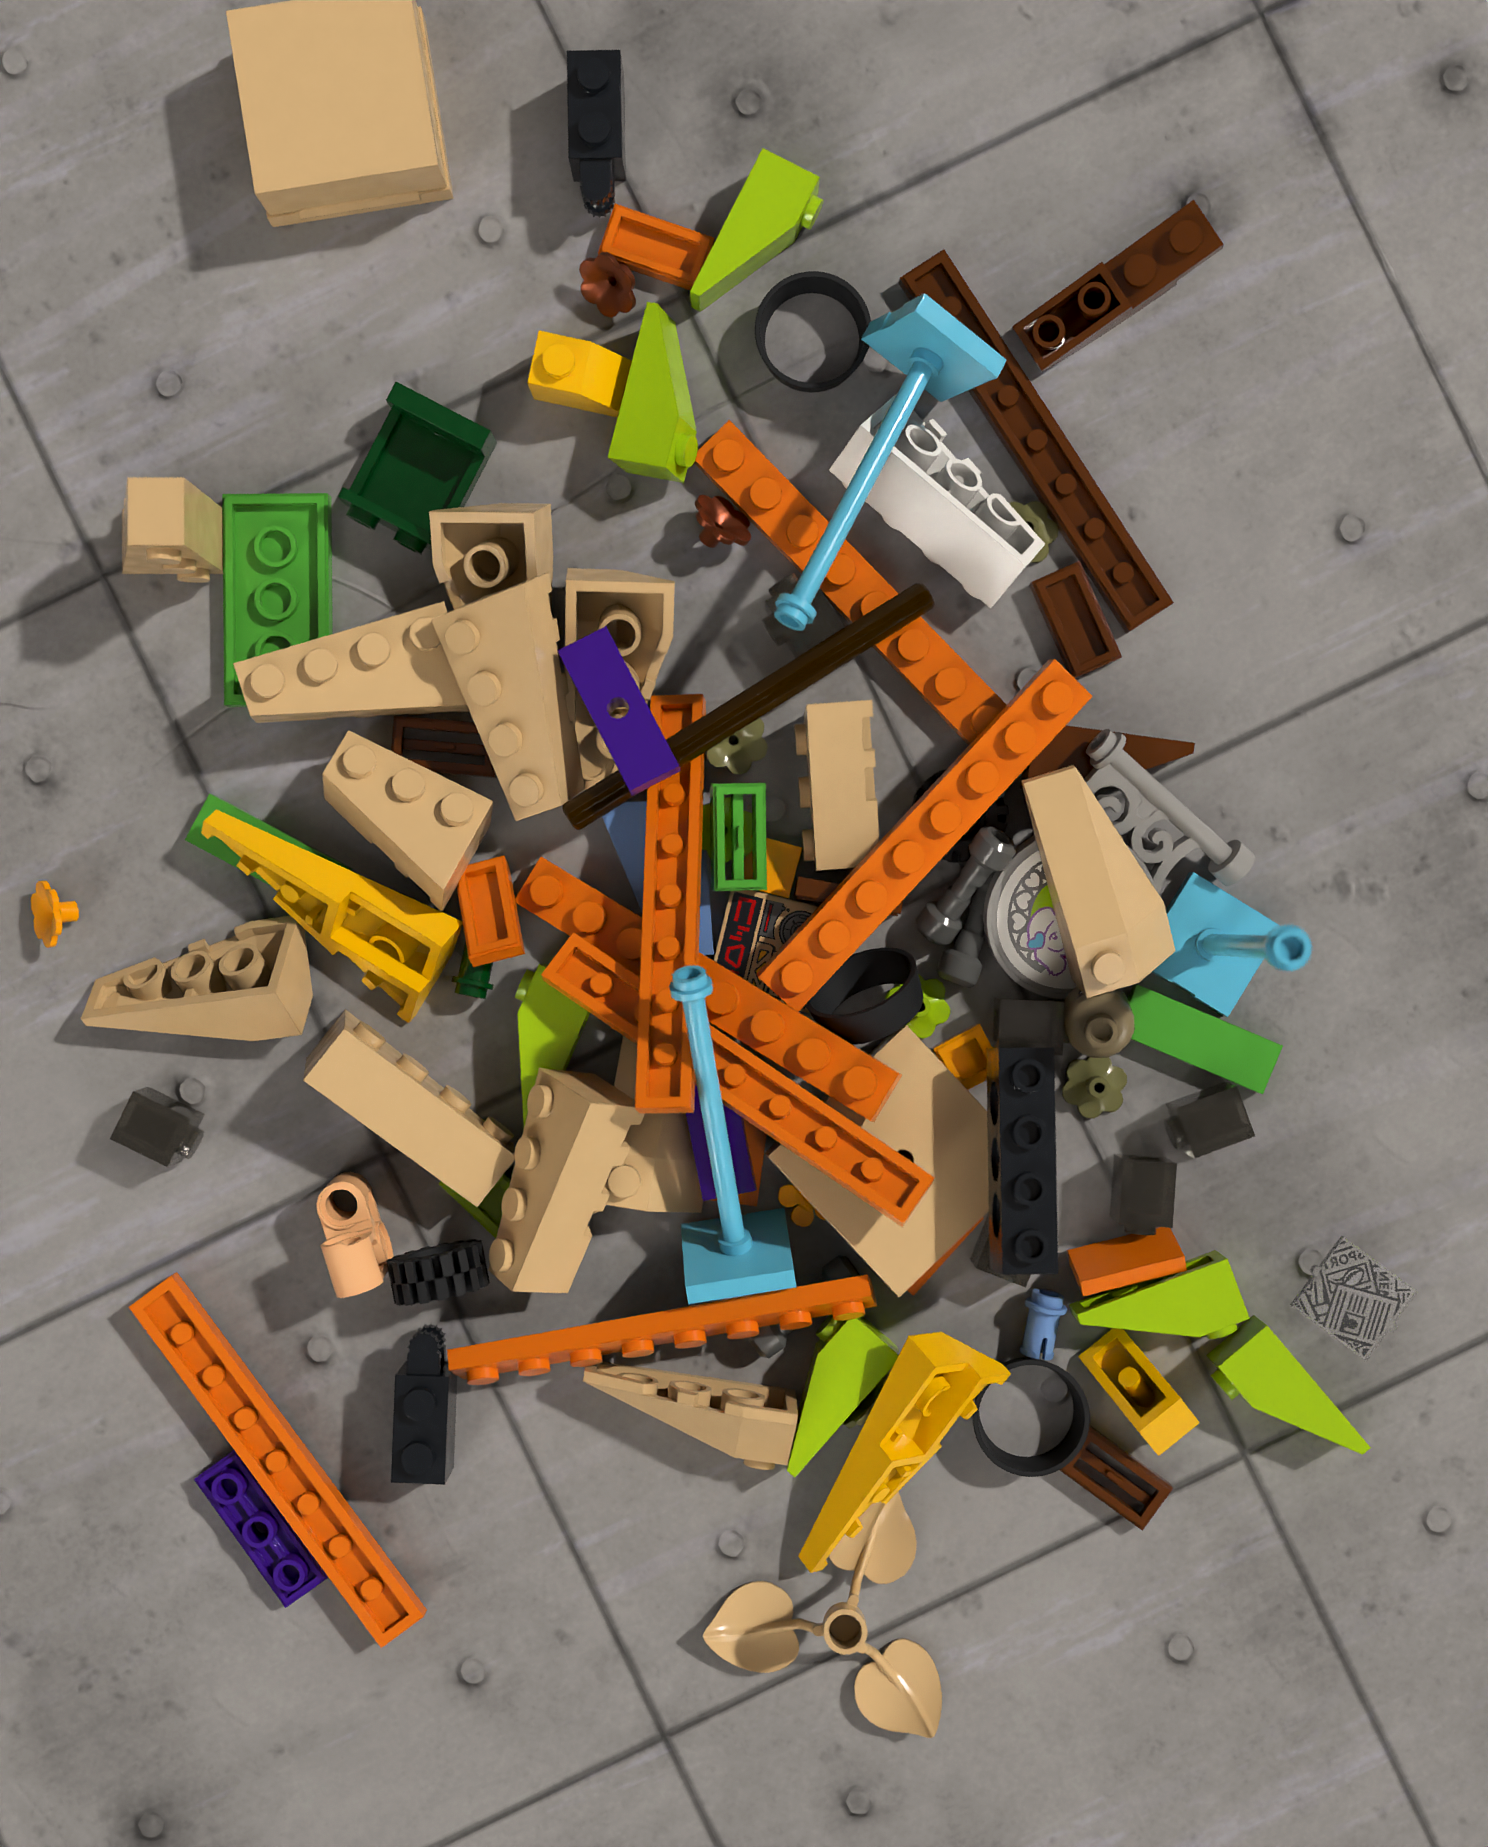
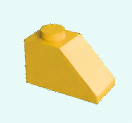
(577, 374)
(1139, 1390)

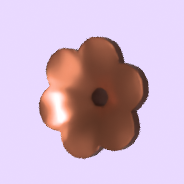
(608, 284)
(721, 522)

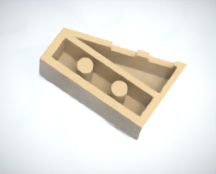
(171, 529)
(838, 784)
(408, 812)

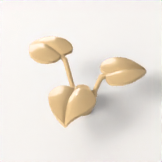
(896, 1689)

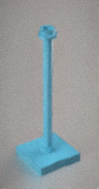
(936, 357)
(1223, 944)
(737, 1251)

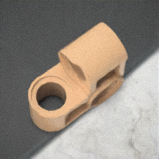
(355, 1239)

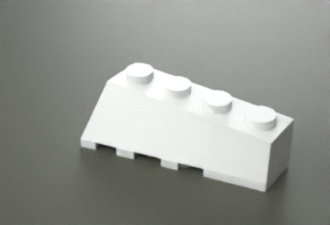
(944, 507)

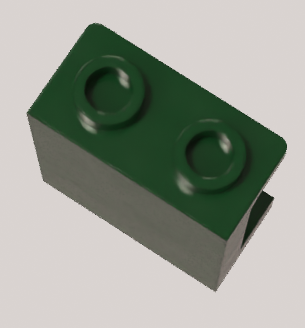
(417, 465)

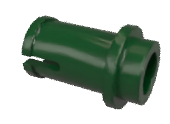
(473, 980)

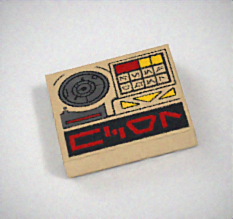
(755, 930)

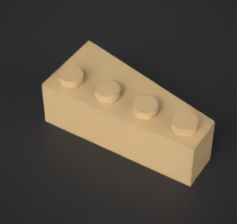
(355, 673)
(516, 692)
(409, 1108)
(559, 1179)

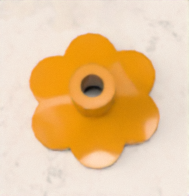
(50, 913)

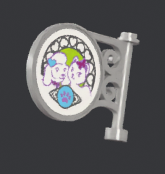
(1018, 903)

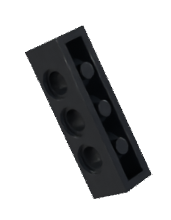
(1022, 1160)

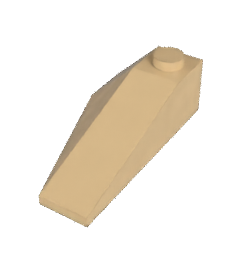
(641, 622)
(1101, 897)
(661, 1161)
(729, 1415)

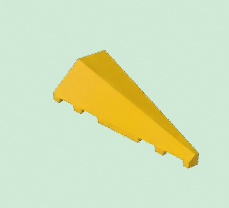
(380, 930)
(913, 1412)

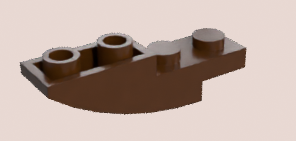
(1119, 287)

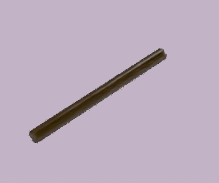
(763, 696)

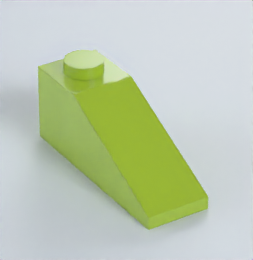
(761, 225)
(656, 415)
(546, 1028)
(1183, 1304)
(842, 1372)
(1271, 1380)

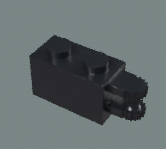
(596, 125)
(424, 1412)

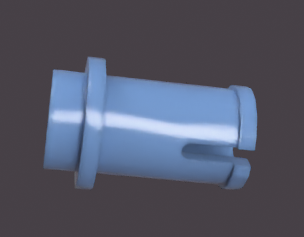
(1042, 1323)

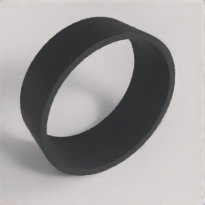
(816, 283)
(862, 972)
(1060, 1454)

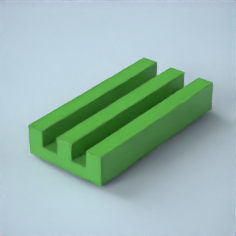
(717, 836)

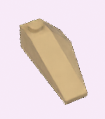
(490, 548)
(232, 989)

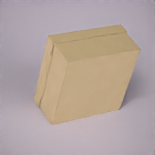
(338, 107)
(933, 1126)

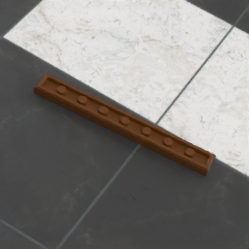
(1048, 458)

